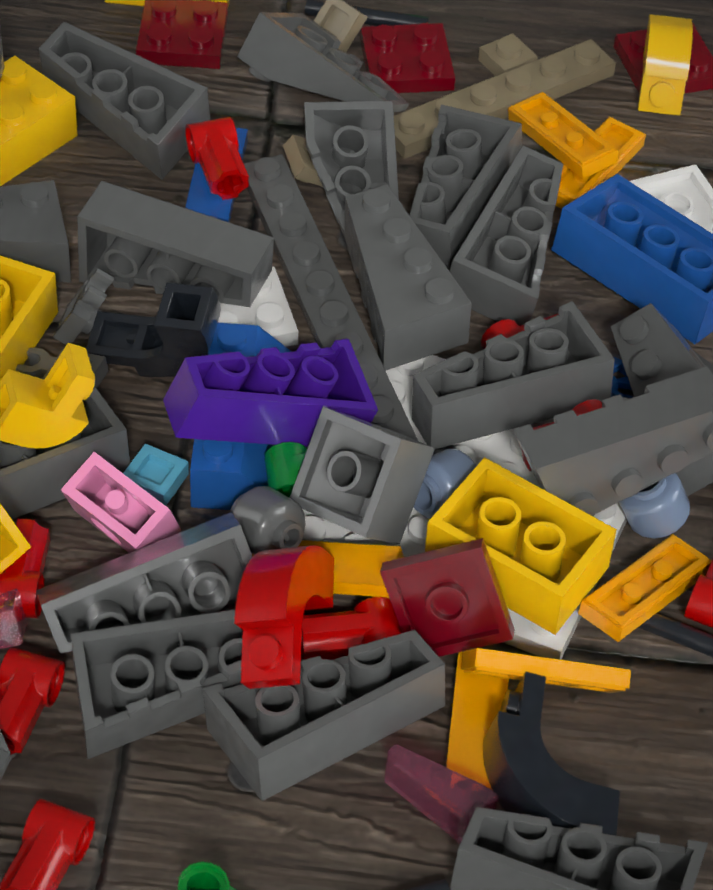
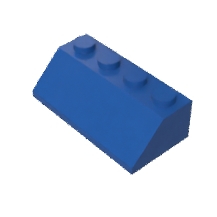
(642, 252)
(224, 468)

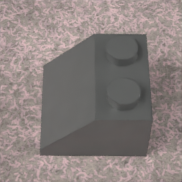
(361, 476)

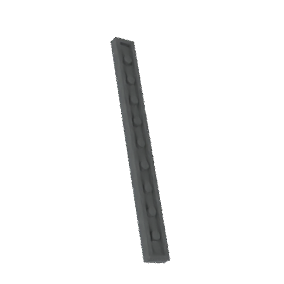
(317, 280)

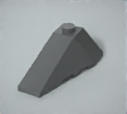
(351, 148)

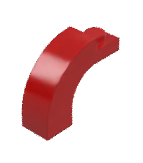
(271, 611)

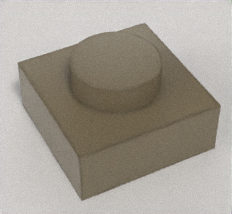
(341, 21)
(505, 54)
(300, 160)

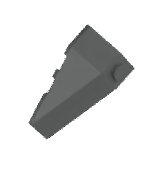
(306, 56)

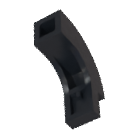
(159, 343)
(529, 777)

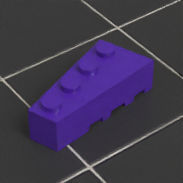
(267, 395)

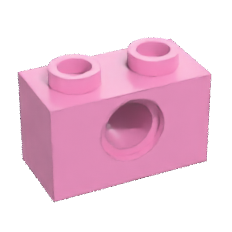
(118, 505)

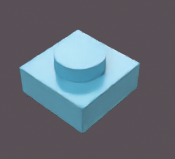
(157, 472)

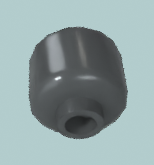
(269, 519)

